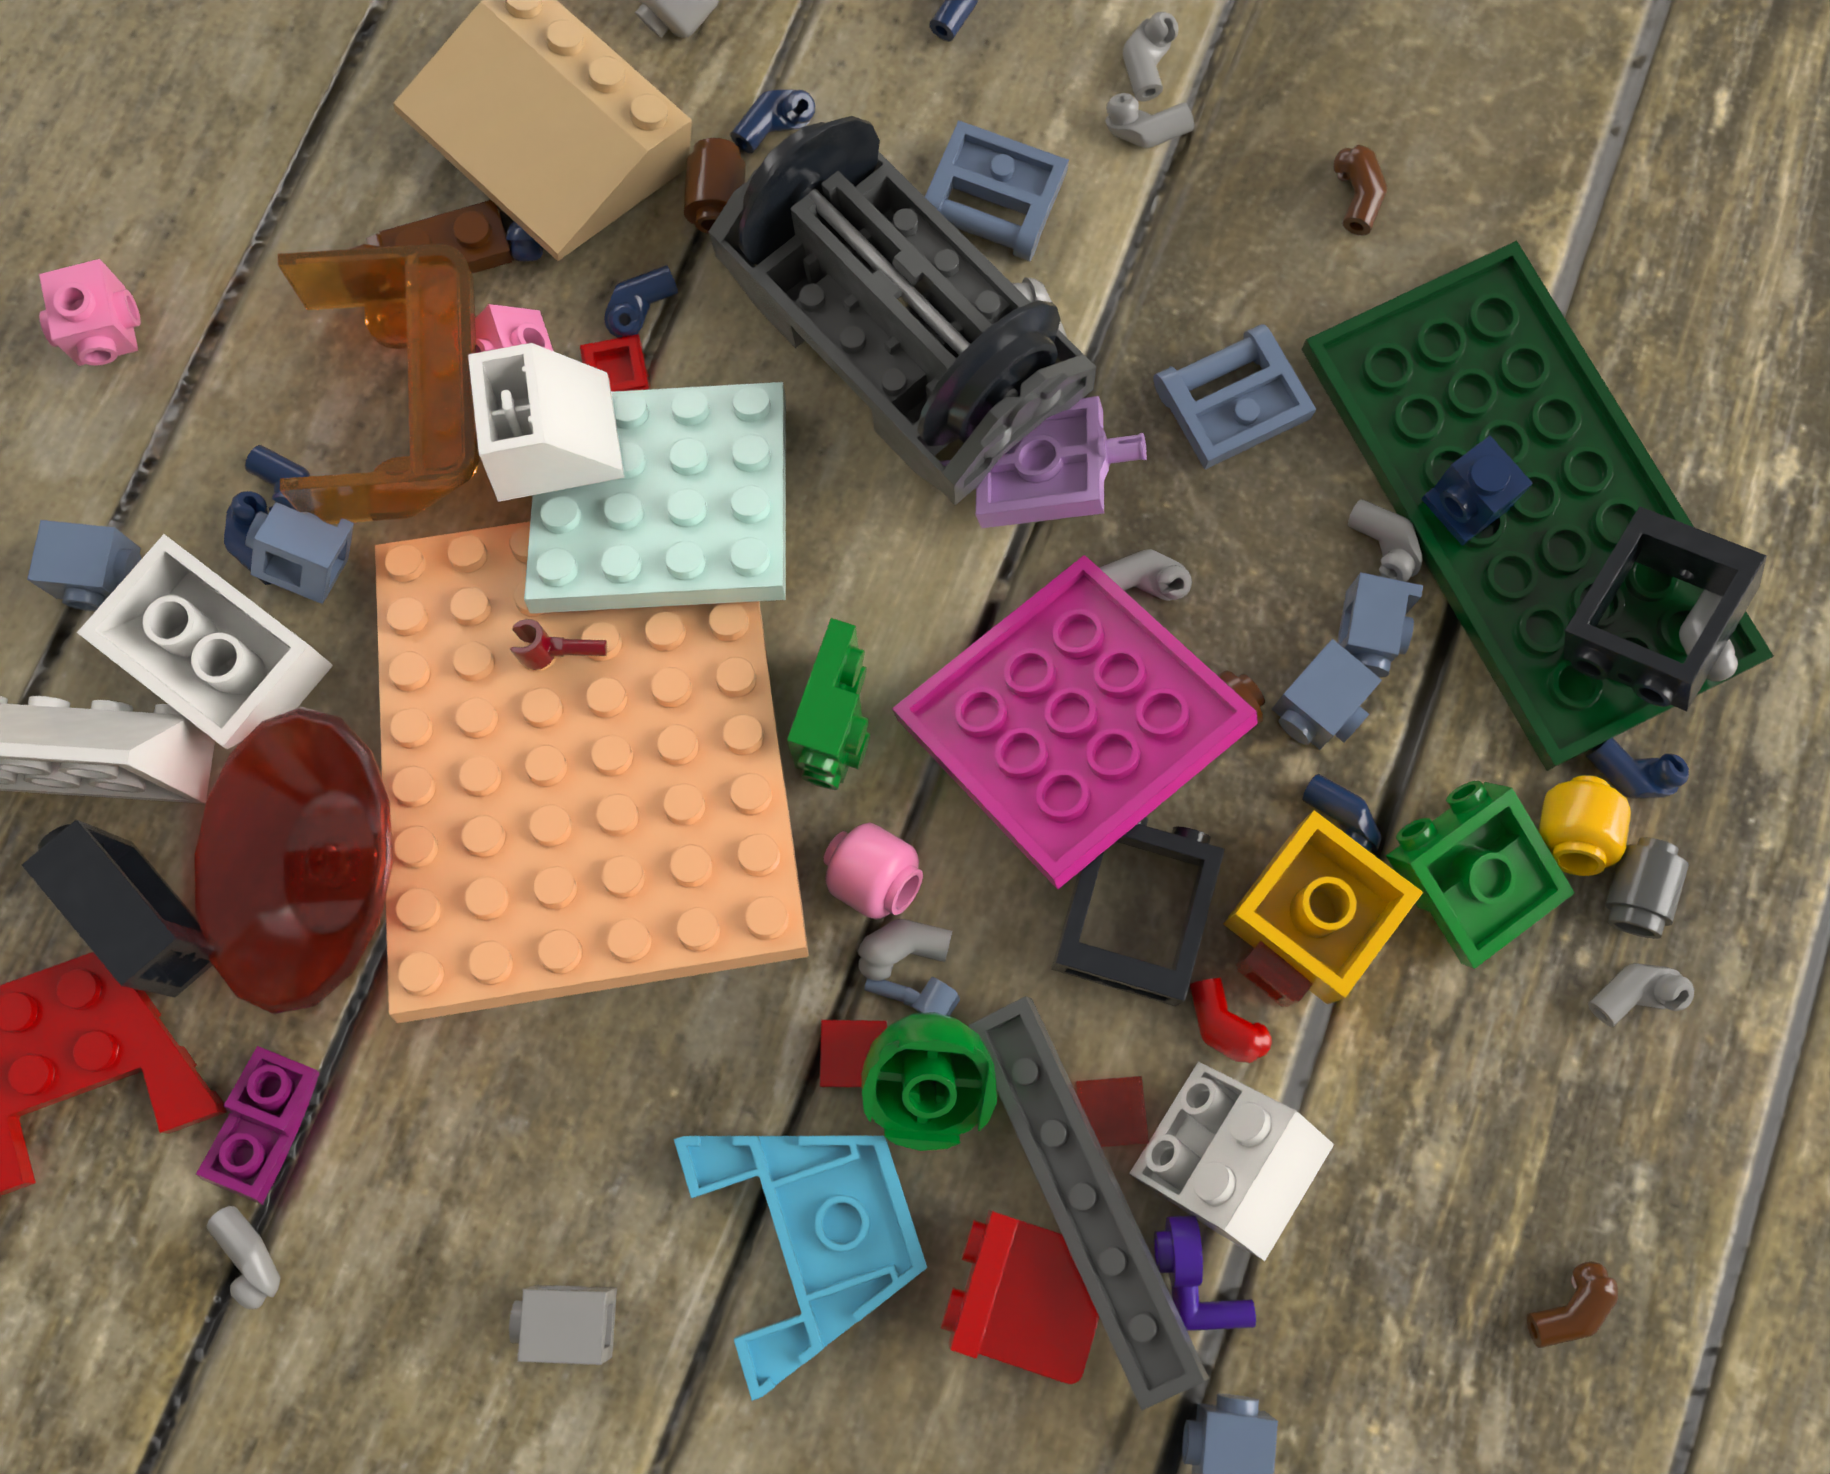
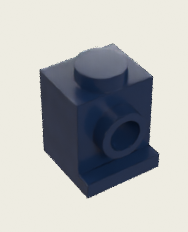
(1476, 490)

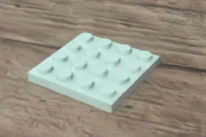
(688, 520)

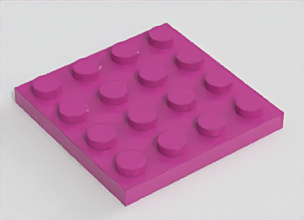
(1074, 719)

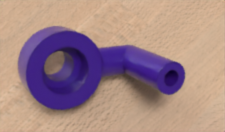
(1180, 1254)

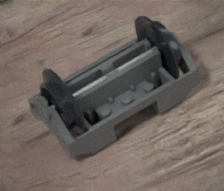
(834, 252)

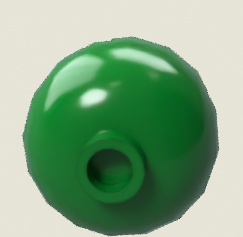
(928, 1081)

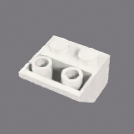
(542, 421)
(1232, 1159)

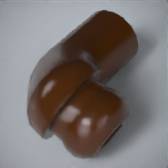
(1370, 188)
(1583, 1314)

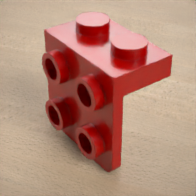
(1022, 1301)

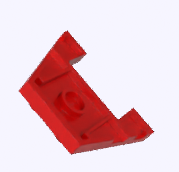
(76, 1033)

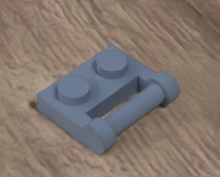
(1000, 173)
(1243, 411)

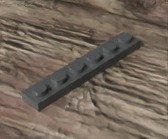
(1089, 1206)

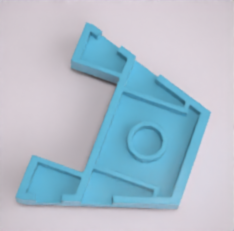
(837, 1226)

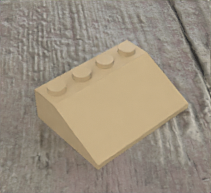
(546, 120)

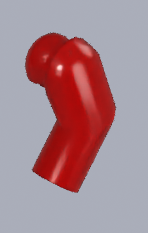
(1225, 1030)

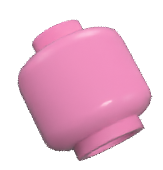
(872, 871)

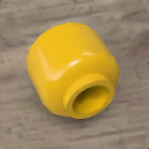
(1585, 825)

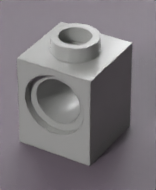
(564, 1324)

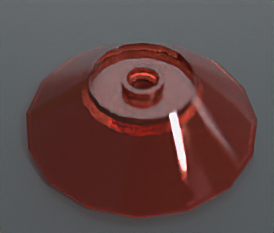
(293, 860)

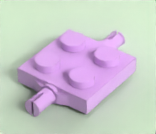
(1055, 469)

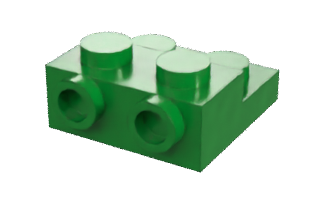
(829, 722)
(1480, 870)

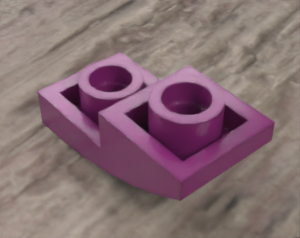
(261, 1125)

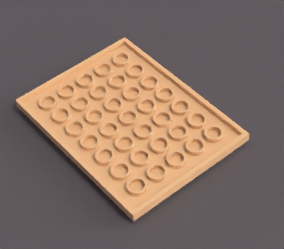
(576, 812)

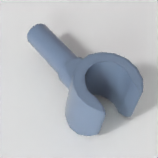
(934, 998)

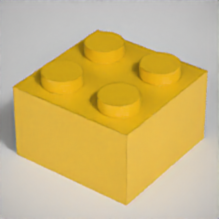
(1324, 906)

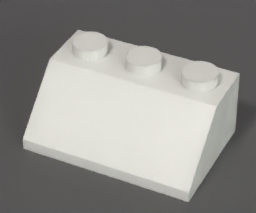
(203, 645)

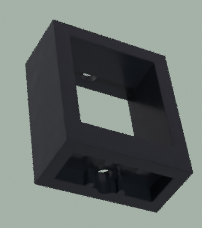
(1685, 555)
(121, 908)
(1128, 973)

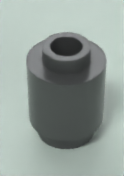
(1646, 888)

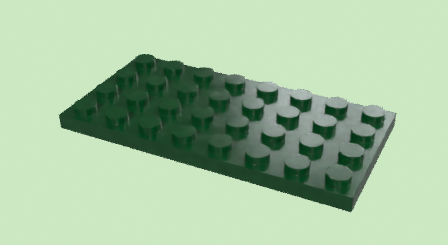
(1499, 360)

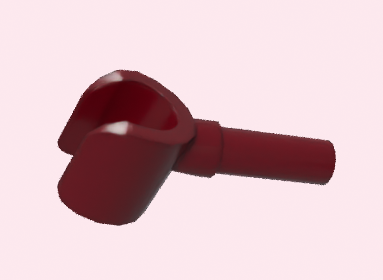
(545, 648)

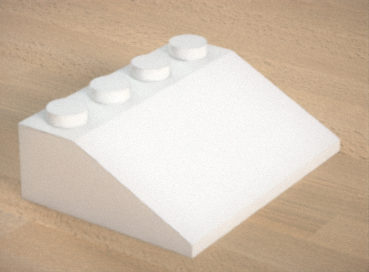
(103, 751)

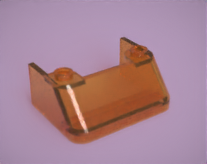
(415, 302)

